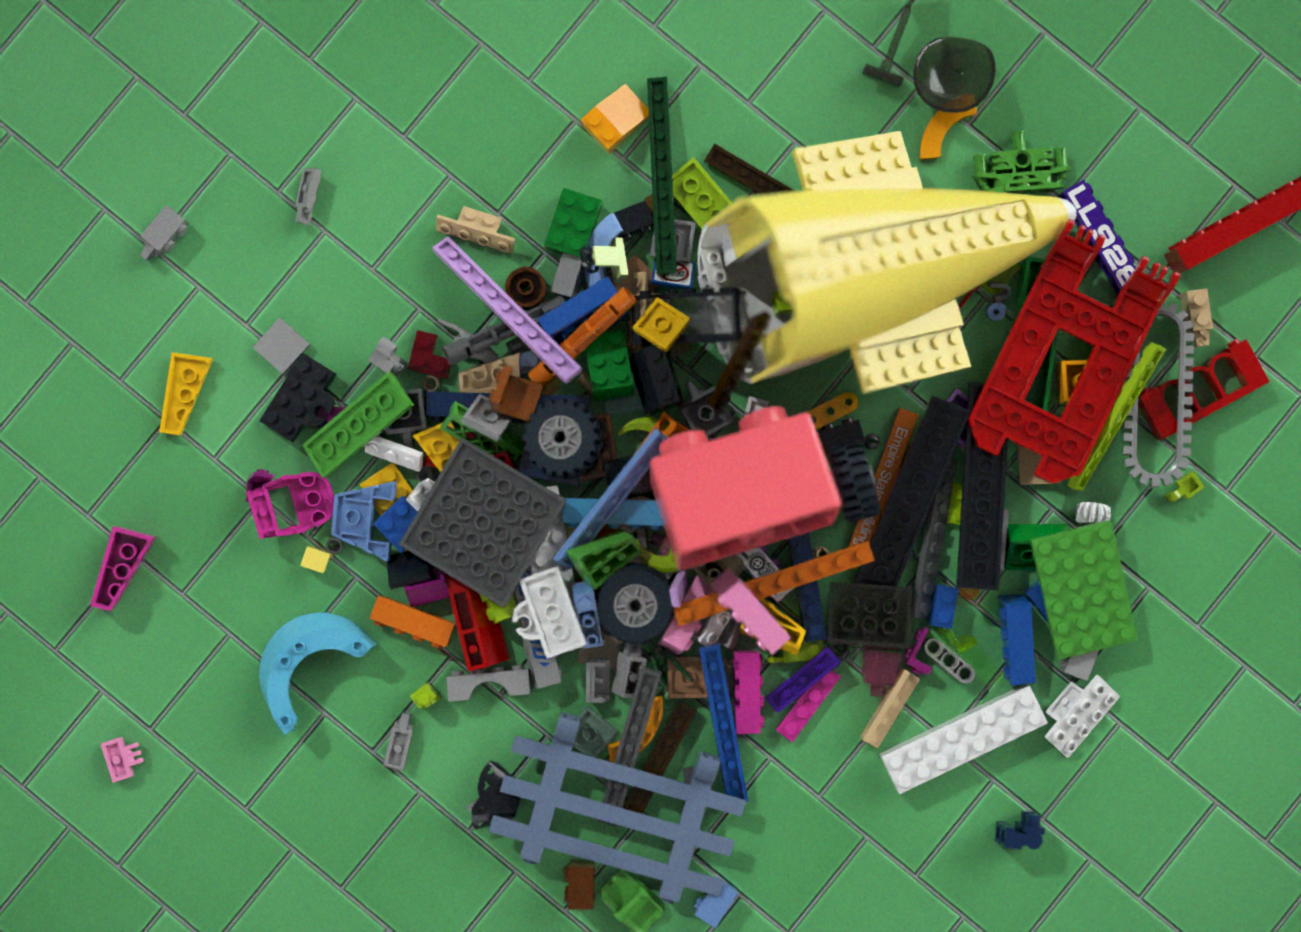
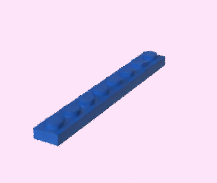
(723, 721)

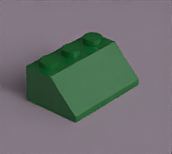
(1018, 548)

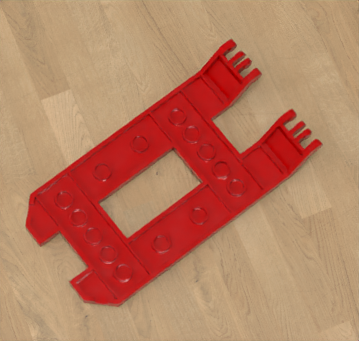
(1116, 339)

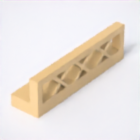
(889, 708)

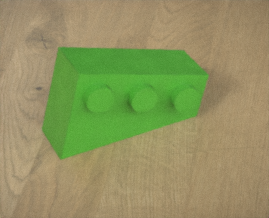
(604, 556)

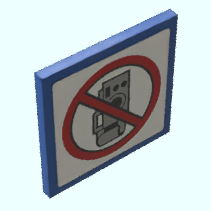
(681, 280)

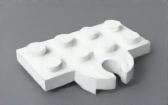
(549, 613)

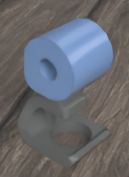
(996, 309)

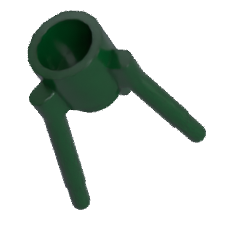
(658, 658)

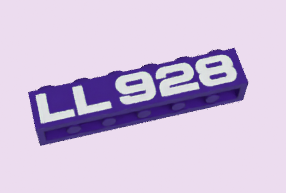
(1112, 257)

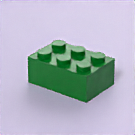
(573, 223)
(609, 366)

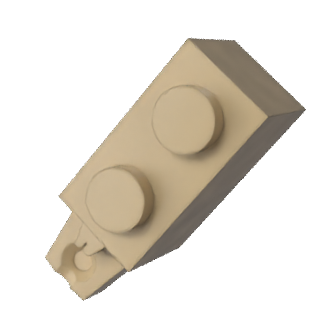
(1197, 307)

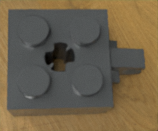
(693, 409)
(414, 421)

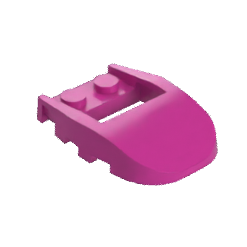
(311, 499)

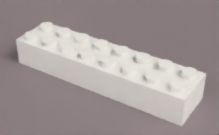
(963, 738)

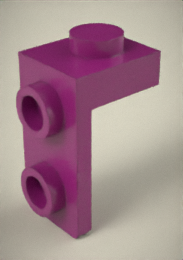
(256, 479)
(917, 666)

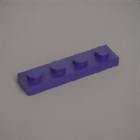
(803, 679)

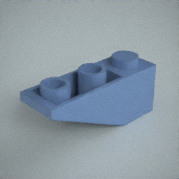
(587, 614)

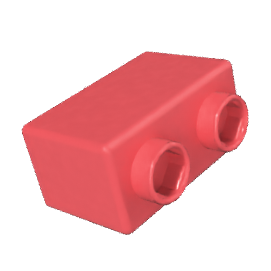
(742, 487)

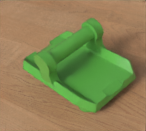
(631, 901)

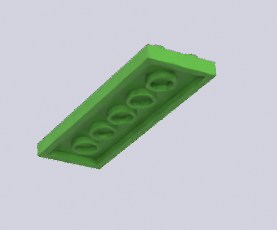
(357, 424)

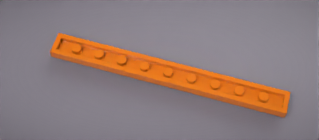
(780, 581)

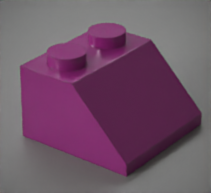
(428, 590)

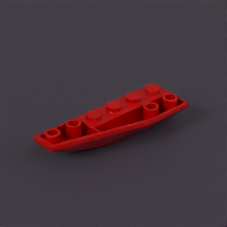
(479, 637)

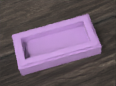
(678, 589)

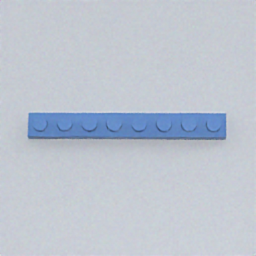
(612, 497)

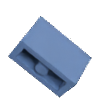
(712, 907)

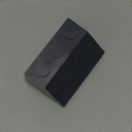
(656, 380)

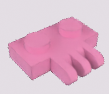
(120, 758)

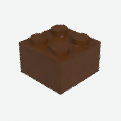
(581, 885)

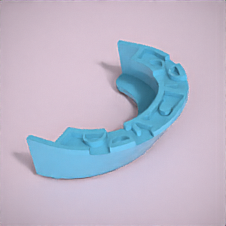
(292, 645)

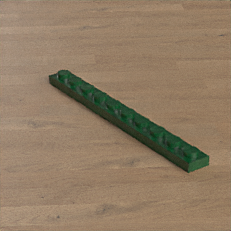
(662, 176)

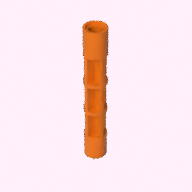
(588, 332)

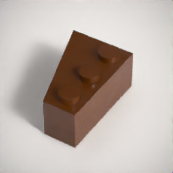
(607, 453)

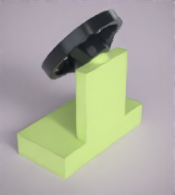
(606, 256)

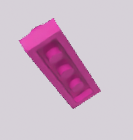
(806, 706)

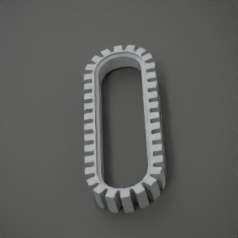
(1182, 414)

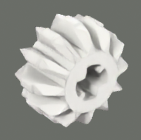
(1092, 512)

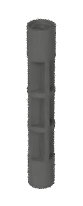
(466, 347)

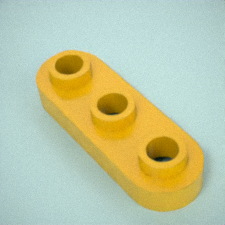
(839, 407)

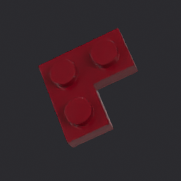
(422, 356)

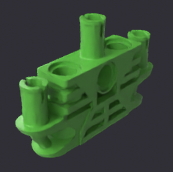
(1022, 182)

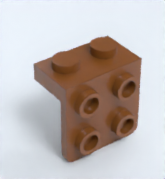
(514, 395)

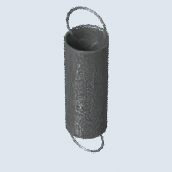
(843, 655)

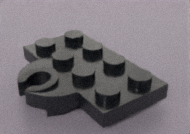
(300, 399)

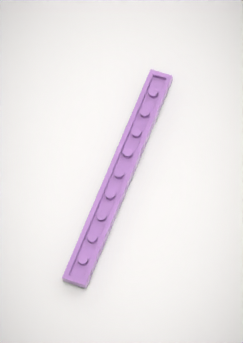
(507, 310)

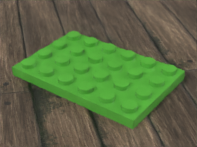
(1083, 589)

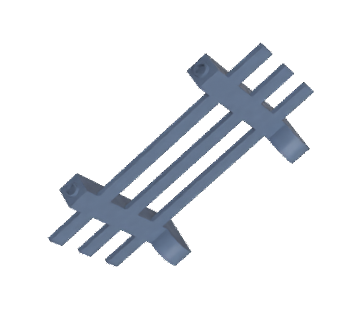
(684, 834)

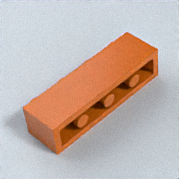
(412, 621)

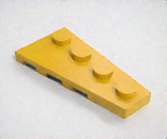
(182, 389)

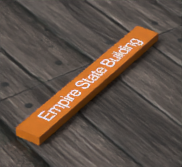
(887, 471)

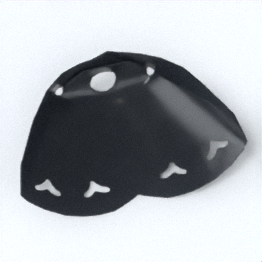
(492, 799)

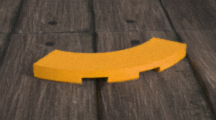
(935, 131)
(651, 728)

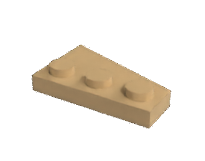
(482, 377)

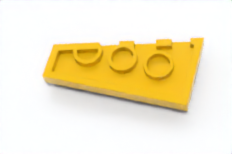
(437, 444)

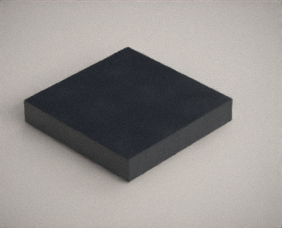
(406, 570)

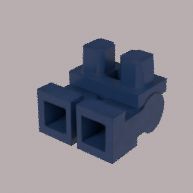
(1026, 833)

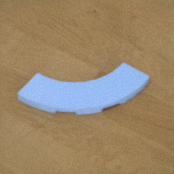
(602, 236)

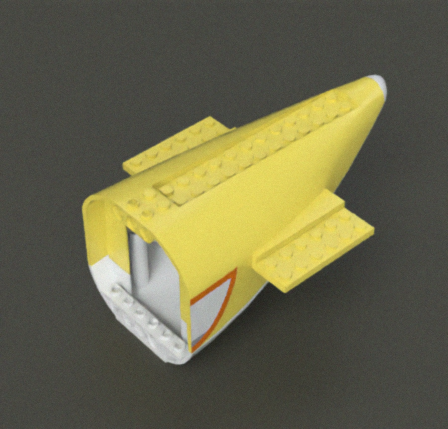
(868, 261)

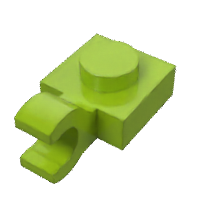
(1186, 486)

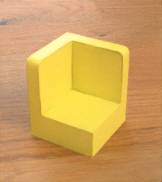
(315, 559)

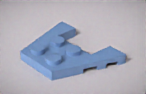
(354, 518)

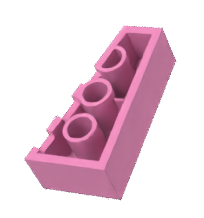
(750, 611)
(678, 637)

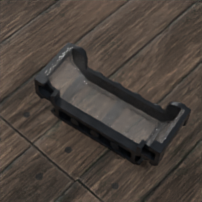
(712, 314)

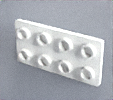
(1078, 713)

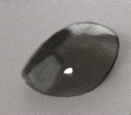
(954, 74)

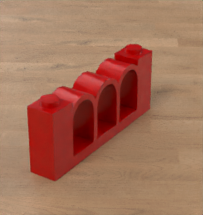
(1245, 367)

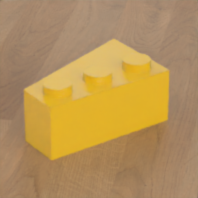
(795, 631)

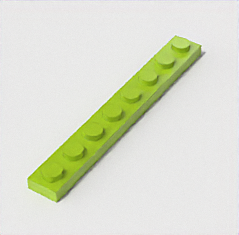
(1119, 411)

